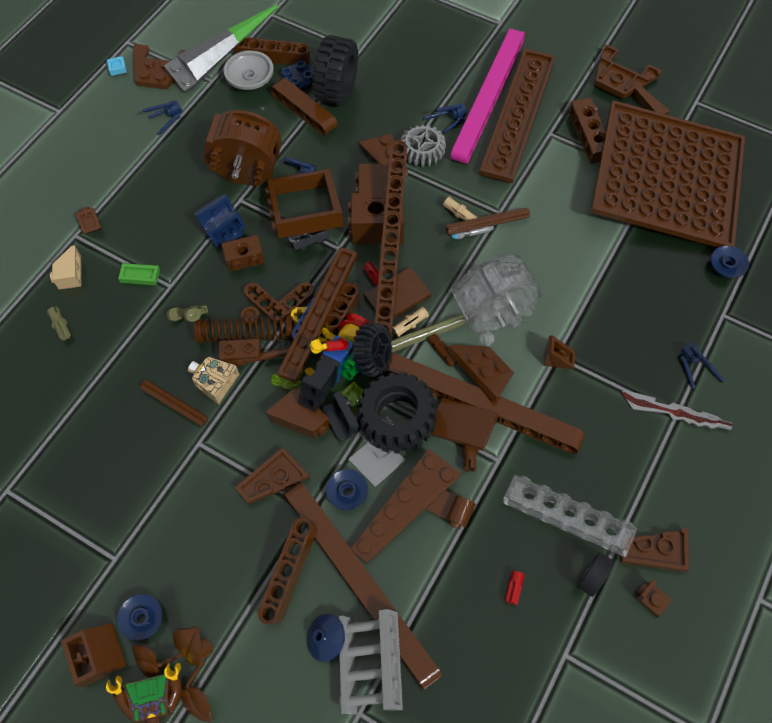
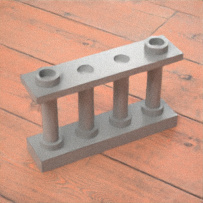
(390, 664)

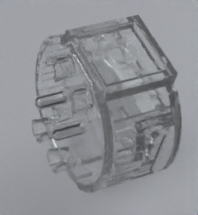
(497, 293)

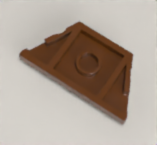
(483, 367)

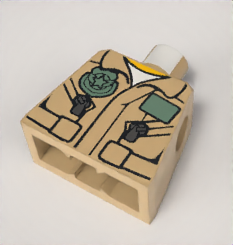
(213, 377)

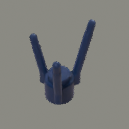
(171, 109)
(456, 112)
(305, 167)
(692, 354)

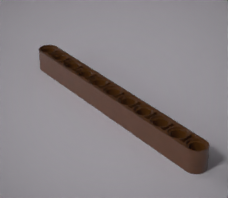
(393, 231)
(510, 413)
(361, 583)

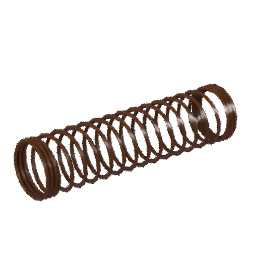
(199, 331)

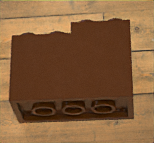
(368, 205)

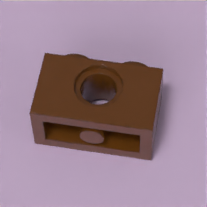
(235, 249)

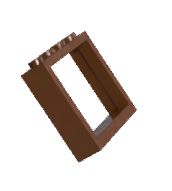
(305, 223)

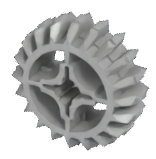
(424, 145)

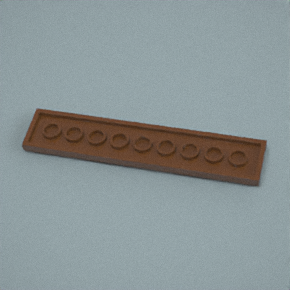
(517, 116)

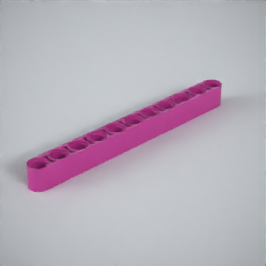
(487, 97)

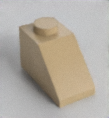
(67, 269)

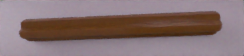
(487, 221)

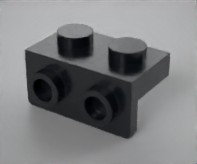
(302, 241)
(341, 418)

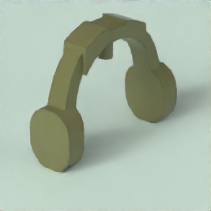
(191, 314)

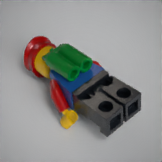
(333, 363)

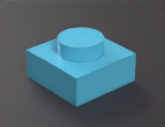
(116, 66)

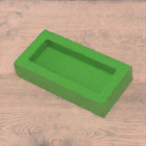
(139, 274)

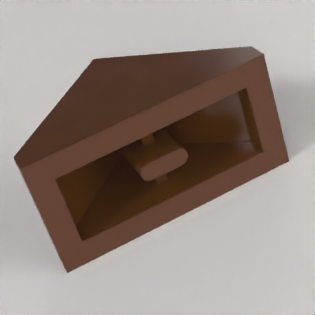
(558, 354)

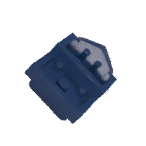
(220, 221)

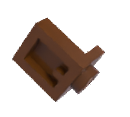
(88, 220)
(653, 598)

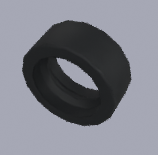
(596, 574)

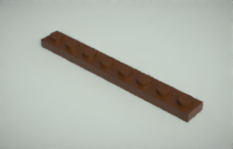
(317, 315)

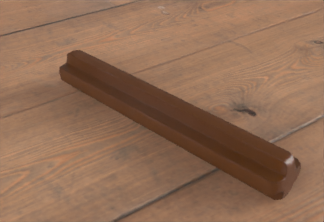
(174, 403)

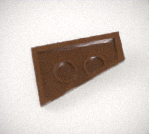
(660, 551)

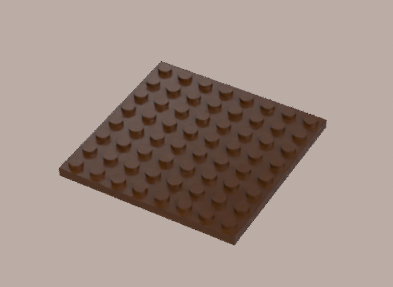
(669, 175)

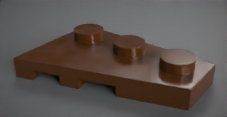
(379, 149)
(272, 477)

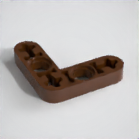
(281, 306)

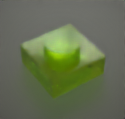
(353, 393)

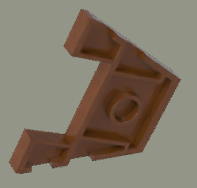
(150, 71)
(620, 79)

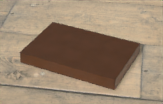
(409, 293)
(464, 423)

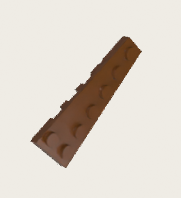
(415, 494)

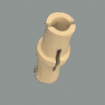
(459, 210)
(420, 314)

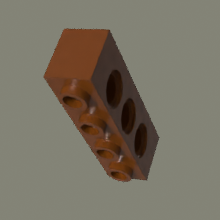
(588, 127)

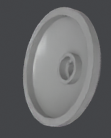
(248, 70)

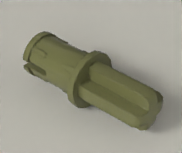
(58, 323)

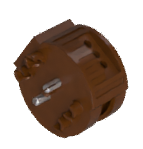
(242, 147)

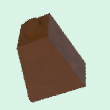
(297, 417)

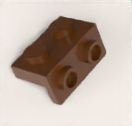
(239, 349)

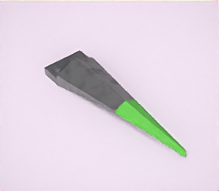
(197, 62)

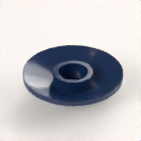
(734, 257)
(346, 480)
(129, 616)
(332, 639)

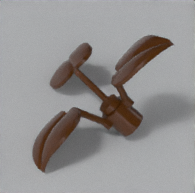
(195, 651)

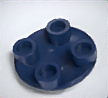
(298, 74)

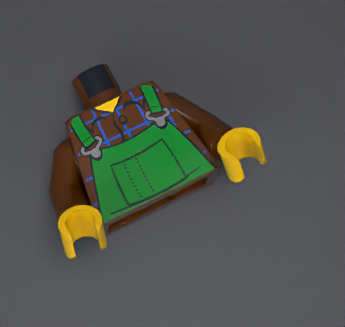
(149, 698)

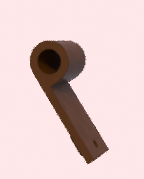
(453, 508)

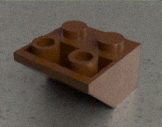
(93, 654)

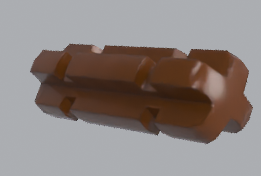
(441, 349)

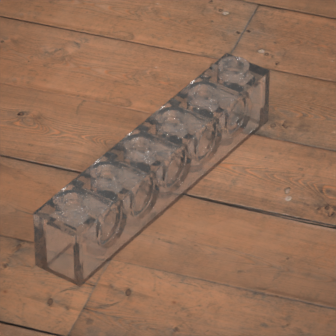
(575, 525)

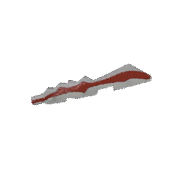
(675, 411)

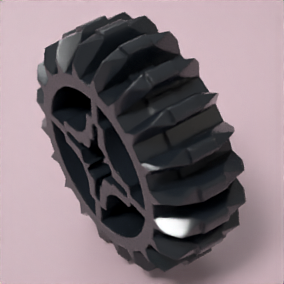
(372, 349)

